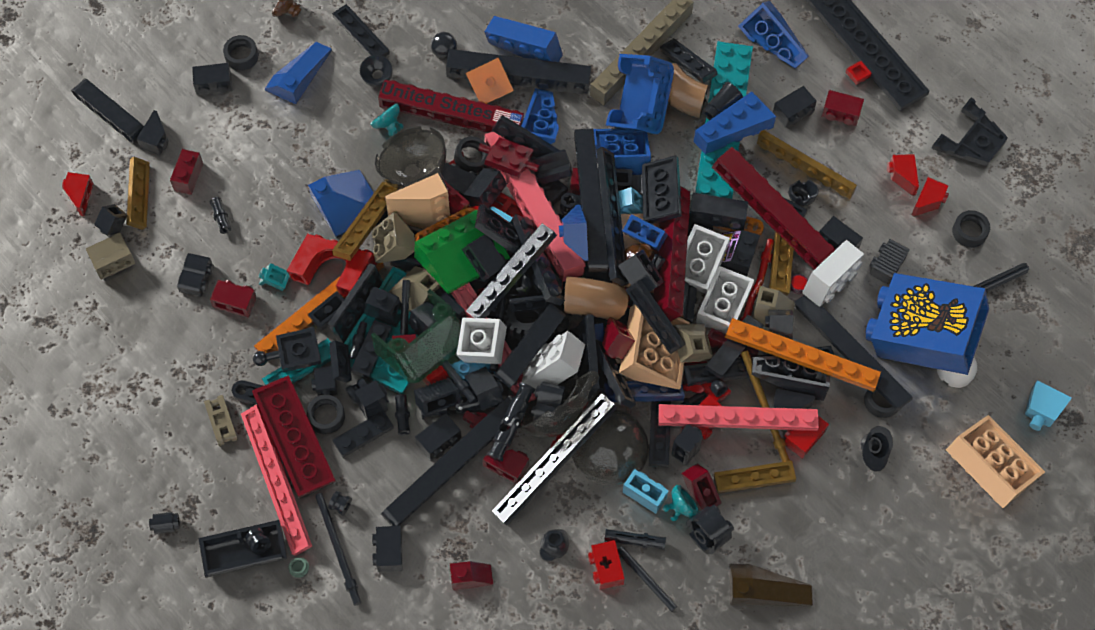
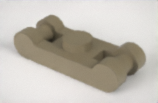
(220, 420)

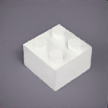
(481, 340)

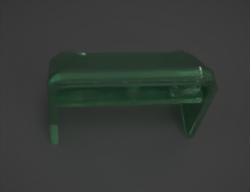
(428, 350)

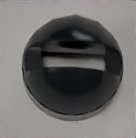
(718, 388)

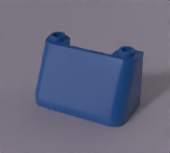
(643, 95)

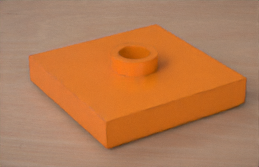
(490, 81)

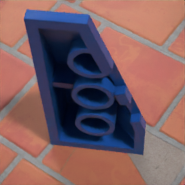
(773, 33)
(297, 75)
(541, 116)
(575, 232)

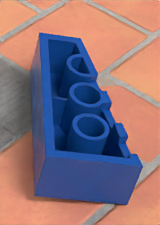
(524, 39)
(736, 122)

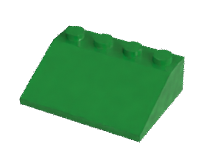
(443, 254)

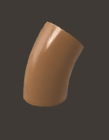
(686, 93)
(594, 298)

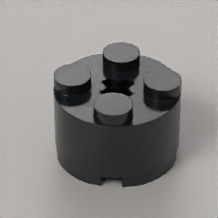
(710, 529)

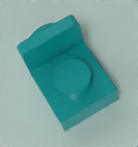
(274, 276)

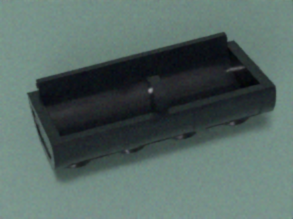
(230, 552)

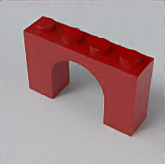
(316, 251)

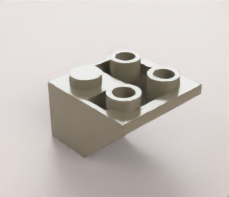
(392, 240)
(420, 283)
(770, 300)
(697, 343)

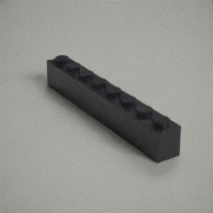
(524, 71)

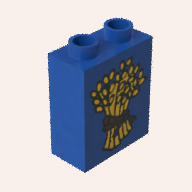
(929, 323)

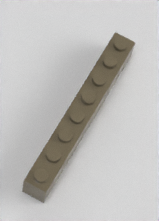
(646, 43)

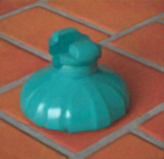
(388, 120)
(682, 503)

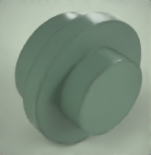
(298, 567)

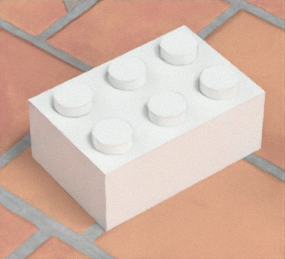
(704, 256)
(833, 273)
(724, 299)
(555, 361)

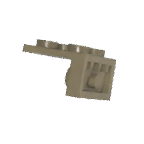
(110, 256)

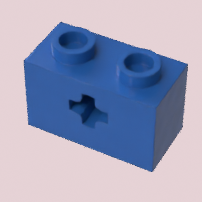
(645, 232)

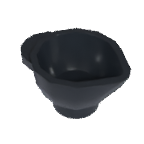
(554, 544)

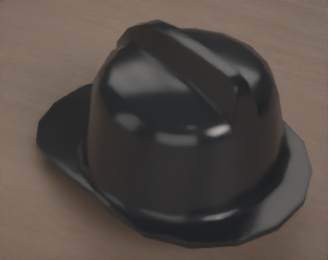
(876, 448)

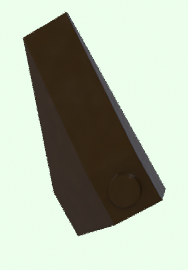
(763, 587)

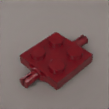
(509, 157)

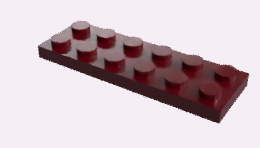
(293, 436)

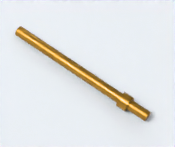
(779, 443)

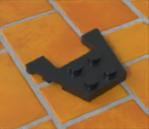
(979, 143)

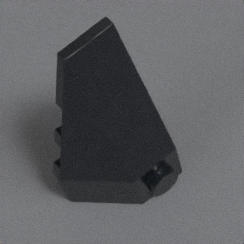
(791, 376)

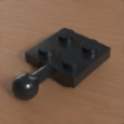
(295, 351)

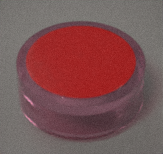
(798, 283)

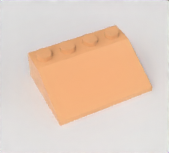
(421, 202)
(648, 357)
(995, 461)

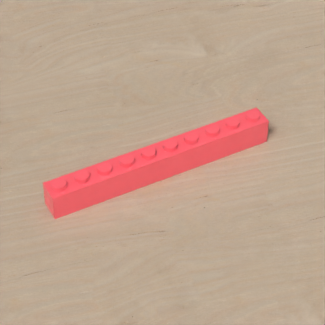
(539, 210)

